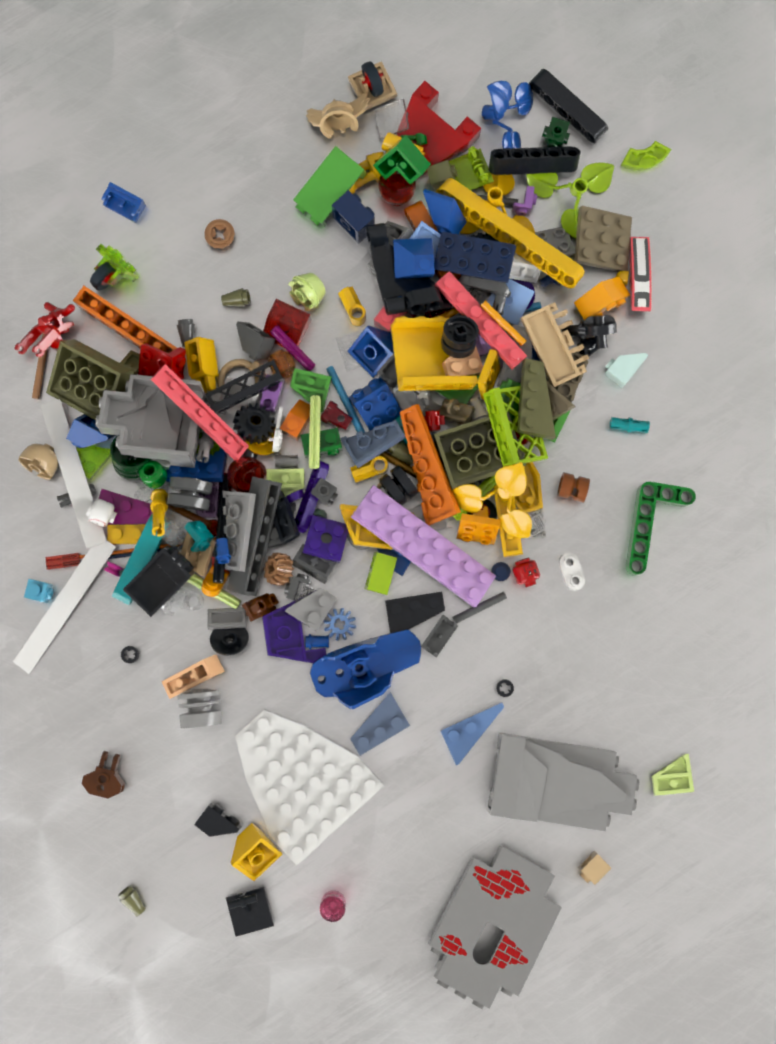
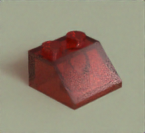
(289, 319)

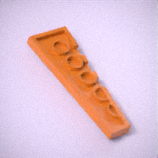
(435, 490)

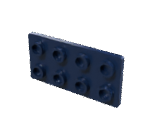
(474, 257)

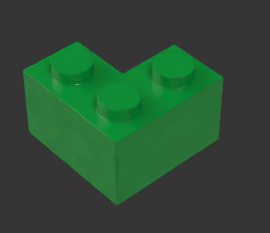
(405, 158)

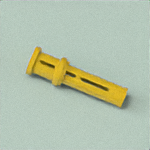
(158, 507)

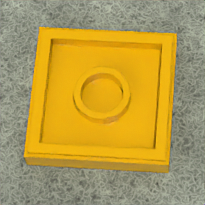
(489, 373)

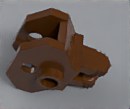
(104, 776)

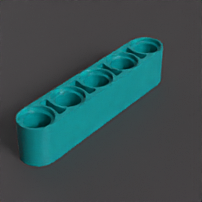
(142, 554)

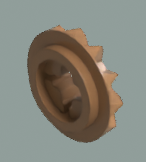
(220, 225)

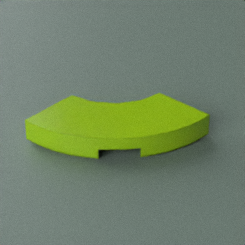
(645, 158)

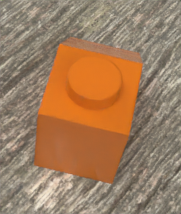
(296, 420)

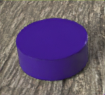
(295, 496)

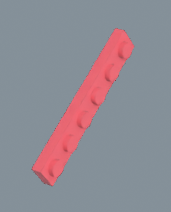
(487, 326)
(199, 412)

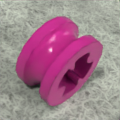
(113, 568)

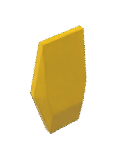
(532, 496)

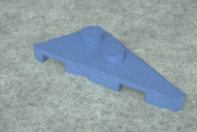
(464, 734)

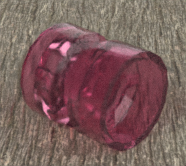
(333, 906)

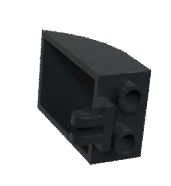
(159, 580)

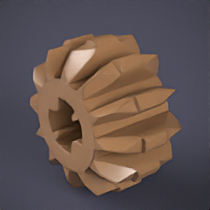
(278, 569)

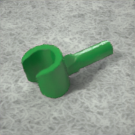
(420, 138)

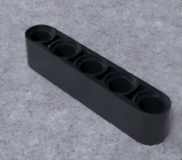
(568, 106)
(534, 160)

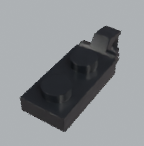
(285, 520)

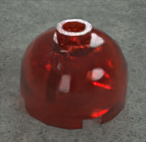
(396, 189)
(241, 473)

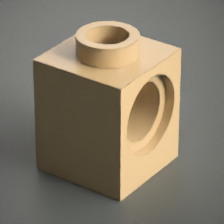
(593, 868)

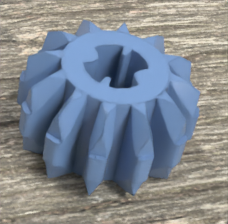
(336, 629)

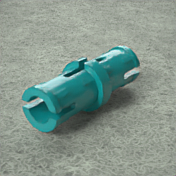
(629, 425)

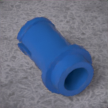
(223, 555)
(316, 641)

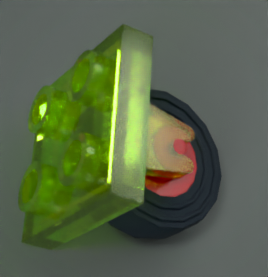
(111, 269)

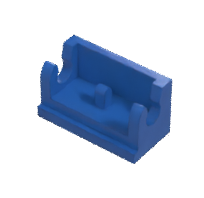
(123, 202)

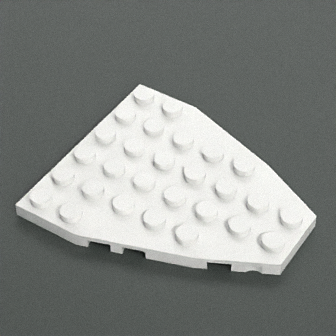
(301, 781)

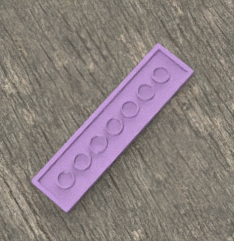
(423, 546)

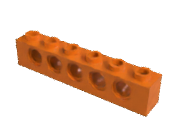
(119, 321)

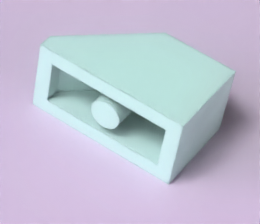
(624, 367)

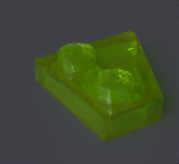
(93, 459)

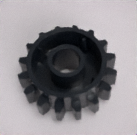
(254, 433)

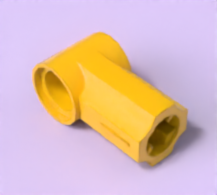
(352, 305)
(368, 470)

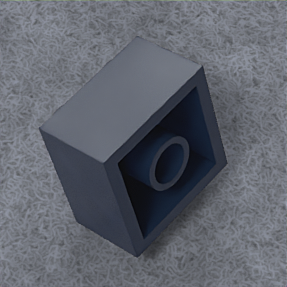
(353, 215)

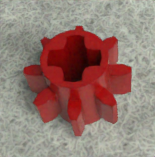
(434, 419)

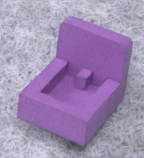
(529, 200)

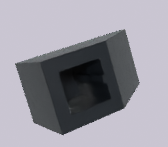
(215, 822)

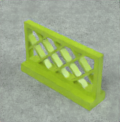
(503, 428)

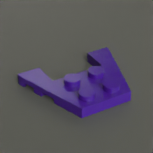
(285, 637)

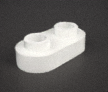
(572, 571)

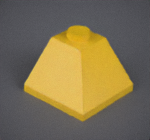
(254, 852)

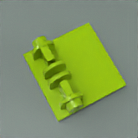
(472, 169)

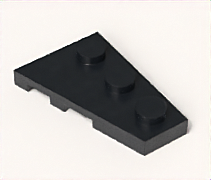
(413, 610)

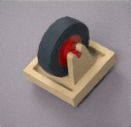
(374, 81)

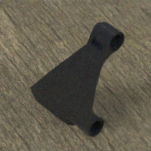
(400, 294)

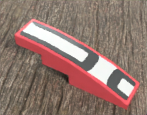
(640, 274)

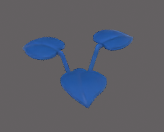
(500, 96)

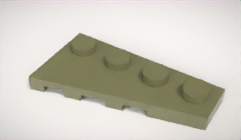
(534, 402)

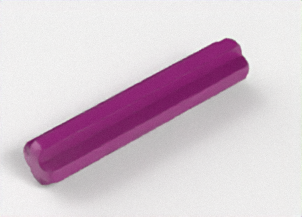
(292, 348)

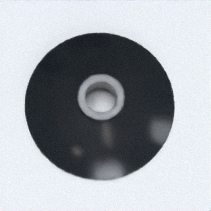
(220, 637)

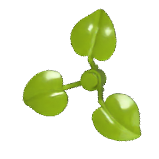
(594, 177)

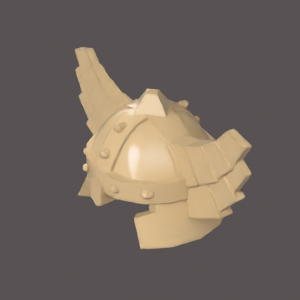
(338, 115)

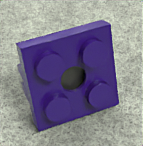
(326, 539)

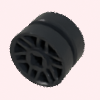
(459, 336)
(398, 485)

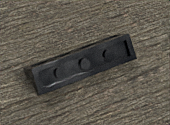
(246, 391)

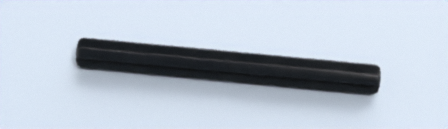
(219, 569)

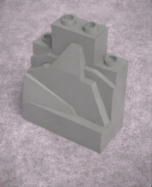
(150, 422)

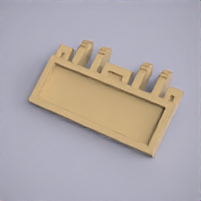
(553, 344)

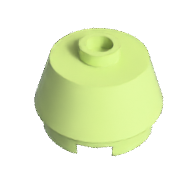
(307, 290)

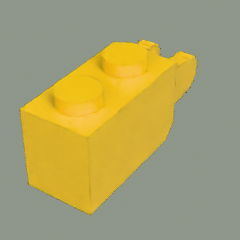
(202, 362)

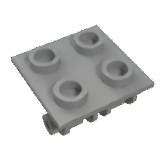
(559, 239)

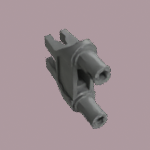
(498, 288)

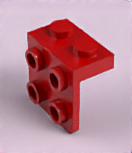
(153, 359)

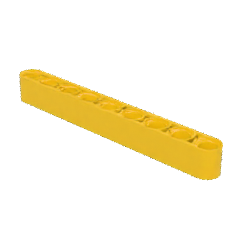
(509, 231)

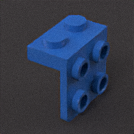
(375, 403)

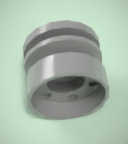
(199, 708)

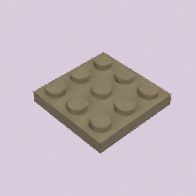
(603, 239)

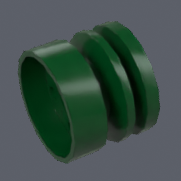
(123, 466)

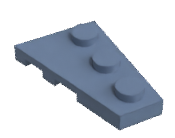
(370, 444)
(381, 725)

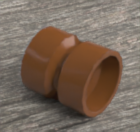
(573, 487)

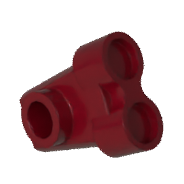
(331, 415)

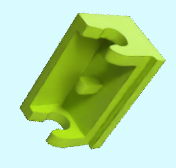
(380, 573)

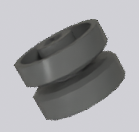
(189, 493)

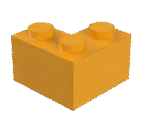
(602, 297)

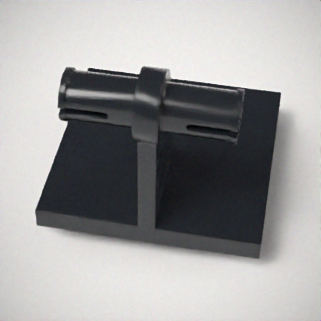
(249, 911)

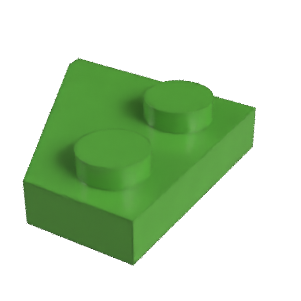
(311, 384)

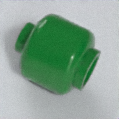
(153, 474)

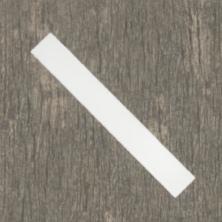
(72, 471)
(63, 606)

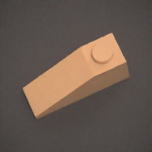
(193, 676)

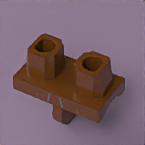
(260, 606)

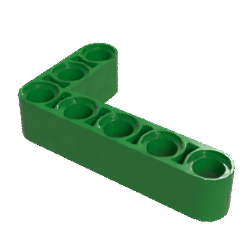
(647, 520)

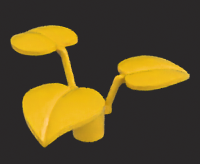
(501, 186)
(510, 482)

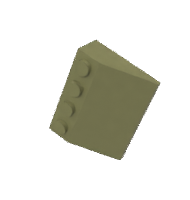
(83, 375)
(470, 452)

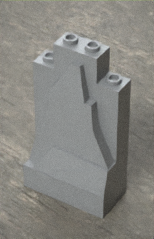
(559, 783)

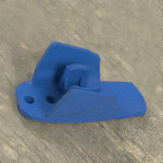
(365, 667)

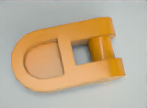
(210, 588)

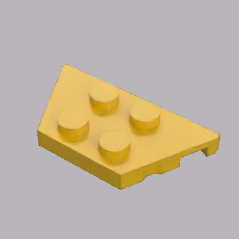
(360, 535)

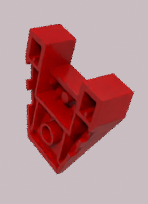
(442, 139)

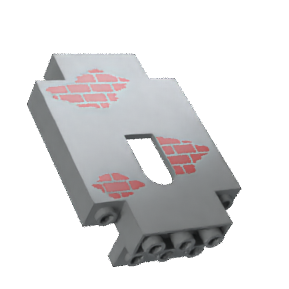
(513, 899)

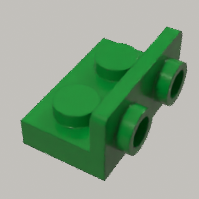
(329, 442)

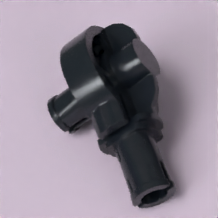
(595, 326)

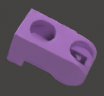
(271, 397)

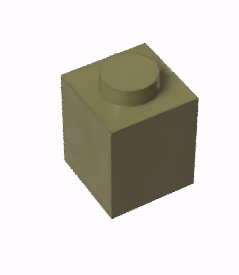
(440, 172)

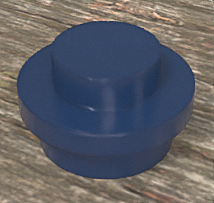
(501, 571)

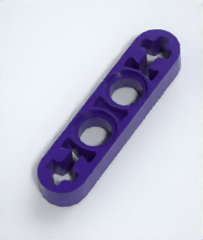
(309, 501)

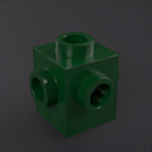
(556, 133)

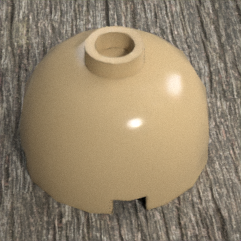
(40, 459)

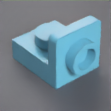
(39, 591)

